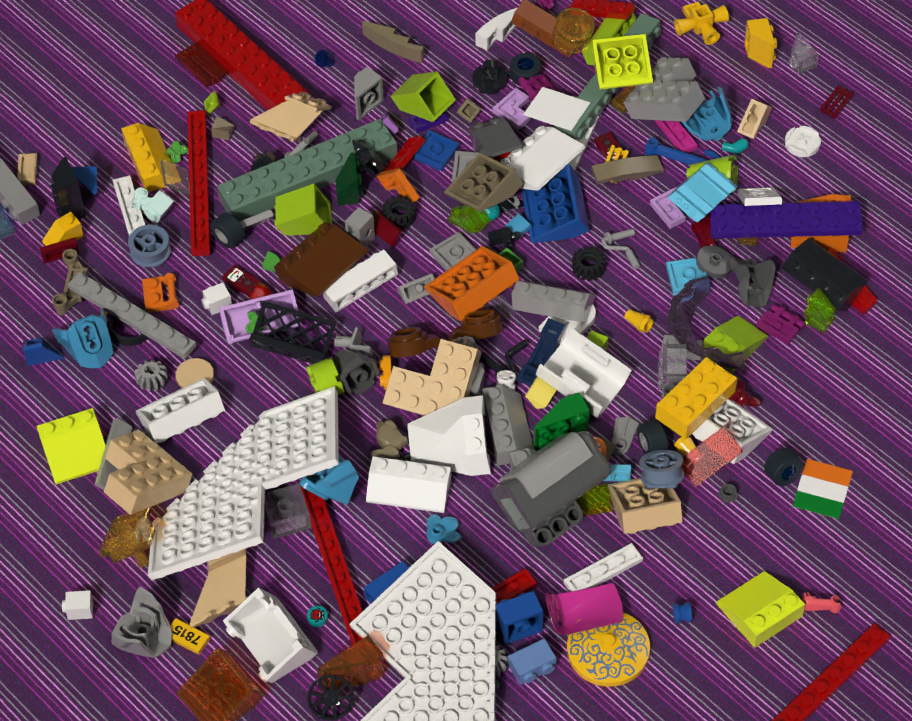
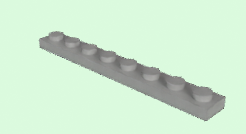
(132, 315)

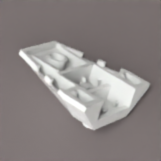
(452, 437)

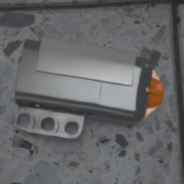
(549, 483)

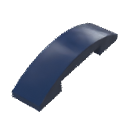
(546, 346)

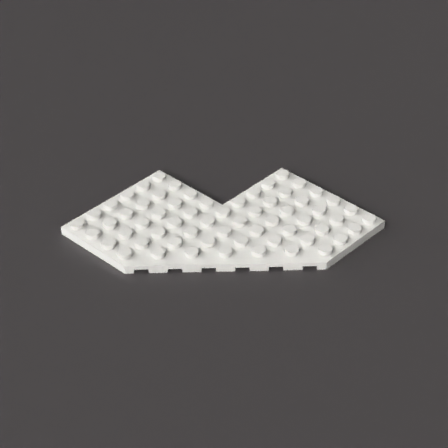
(227, 504)
(440, 637)

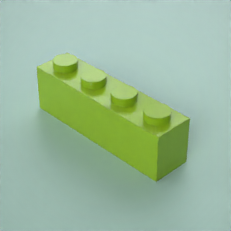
(609, 29)

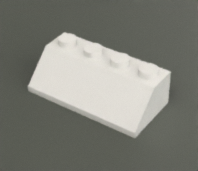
(180, 410)
(408, 484)

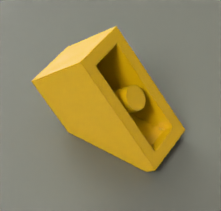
(63, 229)

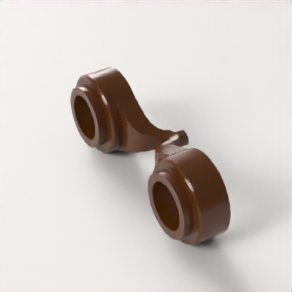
(414, 341)

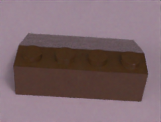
(319, 260)

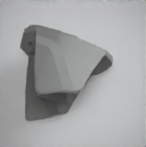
(144, 628)

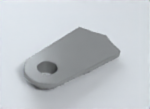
(623, 434)

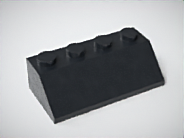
(822, 270)

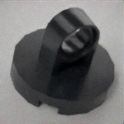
(489, 77)

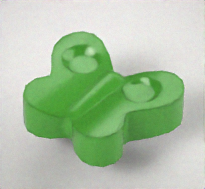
(176, 150)
(253, 318)

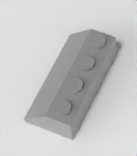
(552, 301)
(506, 422)

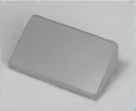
(415, 289)

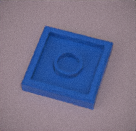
(436, 150)

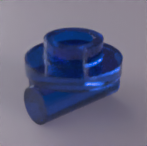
(323, 59)

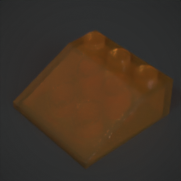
(220, 689)

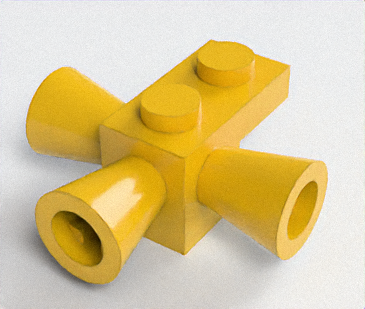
(701, 20)

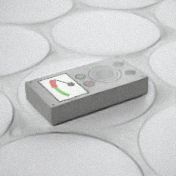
(257, 220)

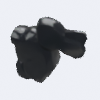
(368, 158)

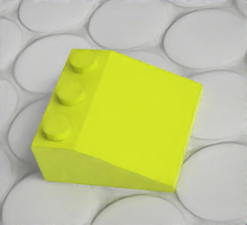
(622, 61)
(72, 445)
(761, 608)

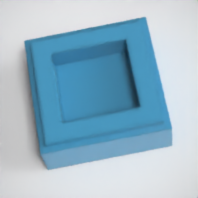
(519, 224)

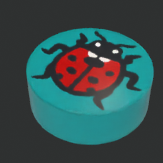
(317, 616)

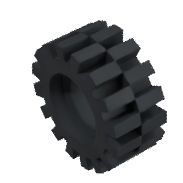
(400, 204)
(588, 255)

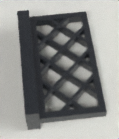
(286, 348)

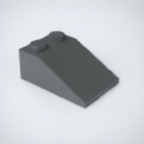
(494, 137)

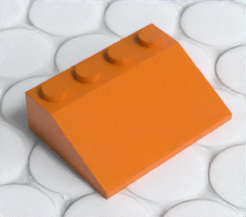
(472, 282)

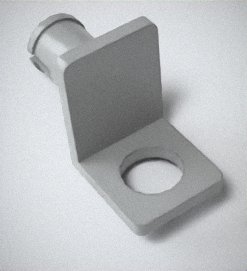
(353, 343)

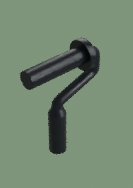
(512, 351)

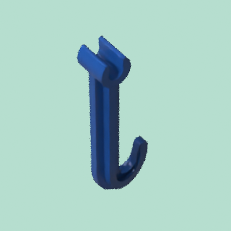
(653, 148)

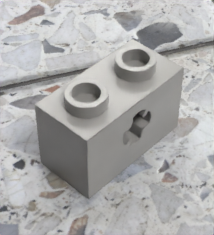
(361, 226)

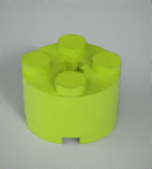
(324, 376)

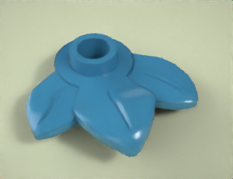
(442, 529)

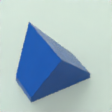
(87, 177)
(39, 352)

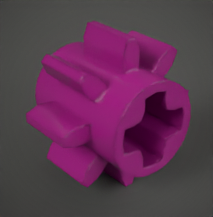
(545, 4)

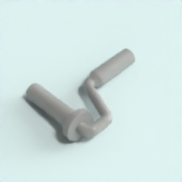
(303, 144)
(608, 238)

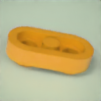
(385, 366)

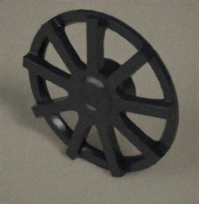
(330, 697)

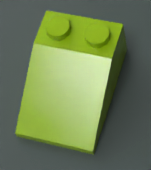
(735, 337)

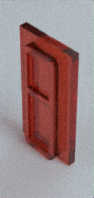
(202, 64)
(710, 456)

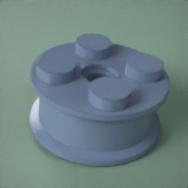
(149, 246)
(662, 469)

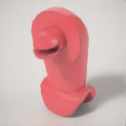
(817, 604)

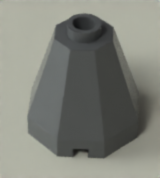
(355, 371)

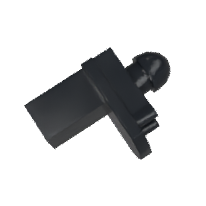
(262, 160)
(503, 236)

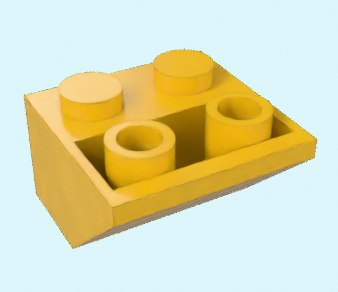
(760, 42)

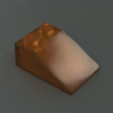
(357, 664)

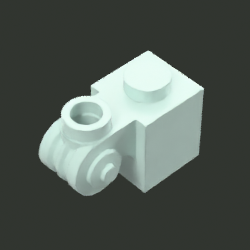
(155, 207)

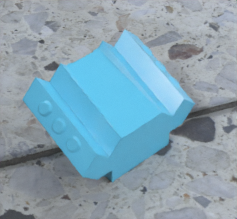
(702, 191)

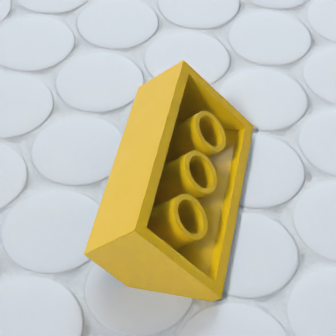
(146, 152)

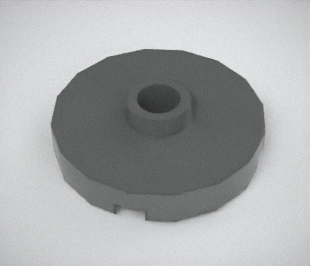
(713, 261)

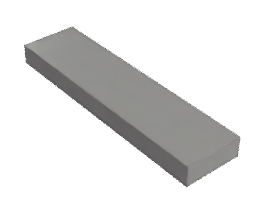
(117, 429)

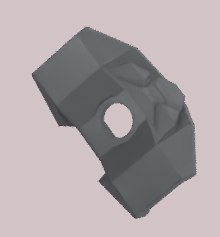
(762, 274)

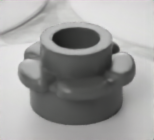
(728, 489)

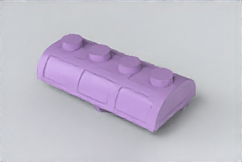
(235, 317)

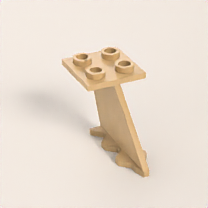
(292, 116)
(222, 589)

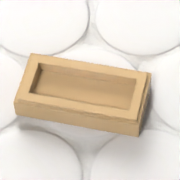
(27, 169)

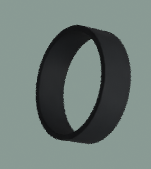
(132, 341)

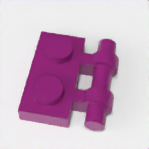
(534, 85)
(778, 327)

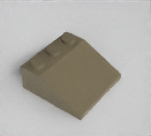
(484, 183)

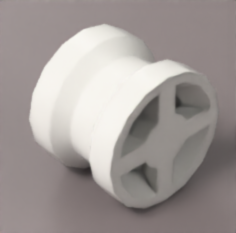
(506, 379)

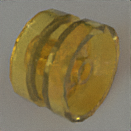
(573, 30)

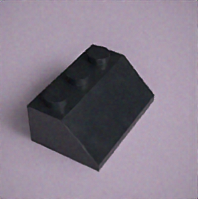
(67, 191)

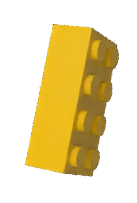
(696, 398)

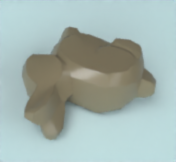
(389, 440)

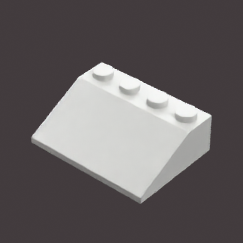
(542, 156)
(740, 423)

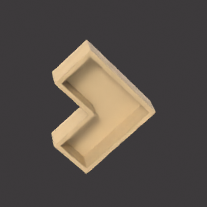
(448, 382)
(144, 473)

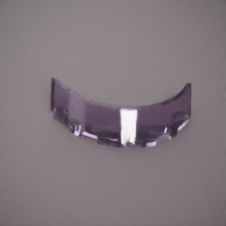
(680, 318)

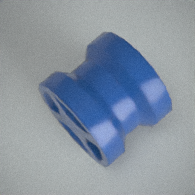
(682, 612)

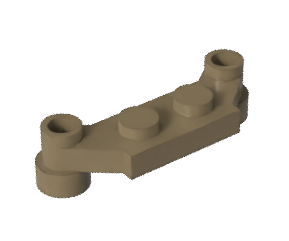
(65, 301)

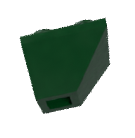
(348, 182)

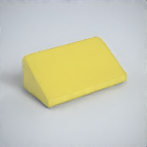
(540, 393)

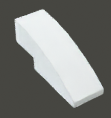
(495, 29)

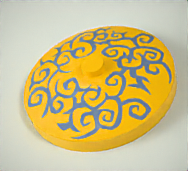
(610, 652)

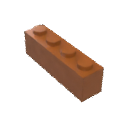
(536, 23)

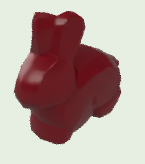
(703, 231)
(742, 397)

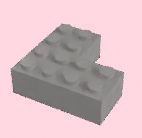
(669, 96)

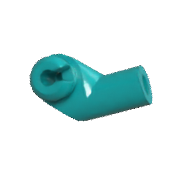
(737, 147)

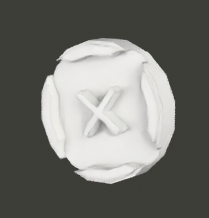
(802, 141)

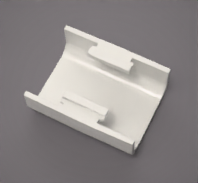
(586, 369)

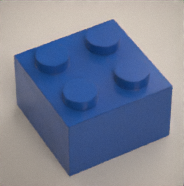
(519, 617)

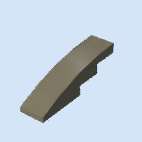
(390, 41)
(627, 168)

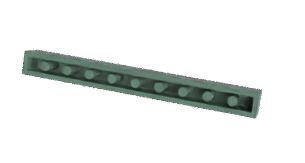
(599, 98)

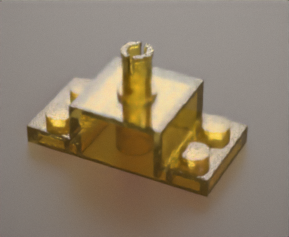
(128, 537)

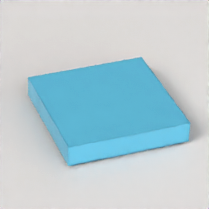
(682, 272)

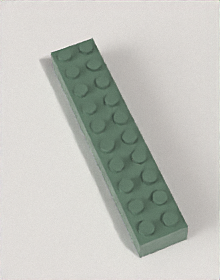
(316, 165)

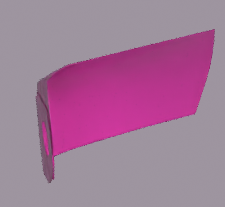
(593, 606)

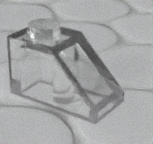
(803, 55)

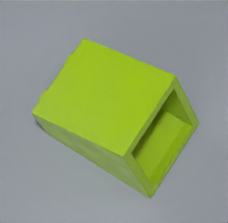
(423, 96)
(302, 211)

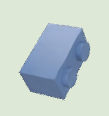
(532, 662)

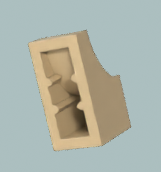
(754, 118)

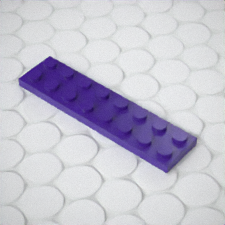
(786, 220)

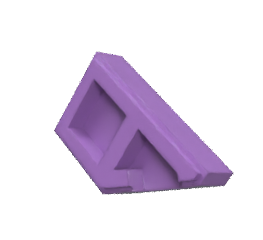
(389, 123)

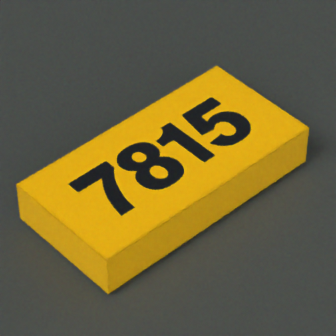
(188, 637)

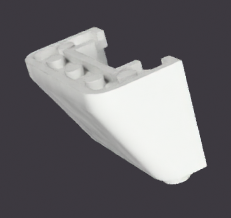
(270, 635)

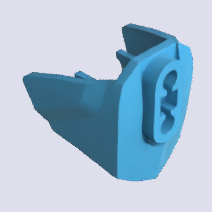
(710, 116)
(78, 343)
(333, 483)

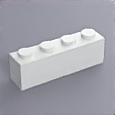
(360, 280)

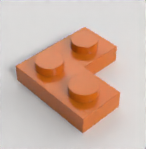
(397, 180)

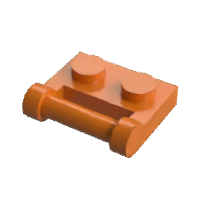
(154, 294)

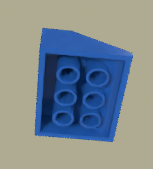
(557, 208)

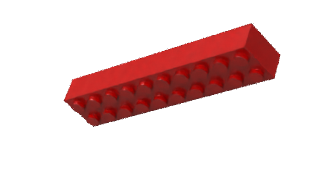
(237, 53)

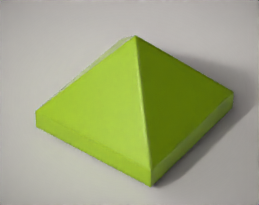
(212, 103)

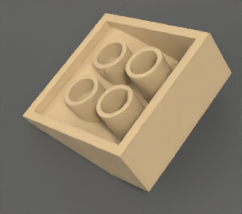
(642, 507)

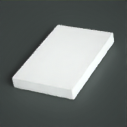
(759, 196)

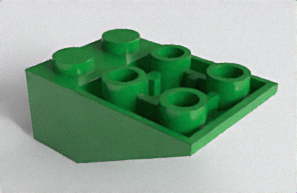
(565, 417)

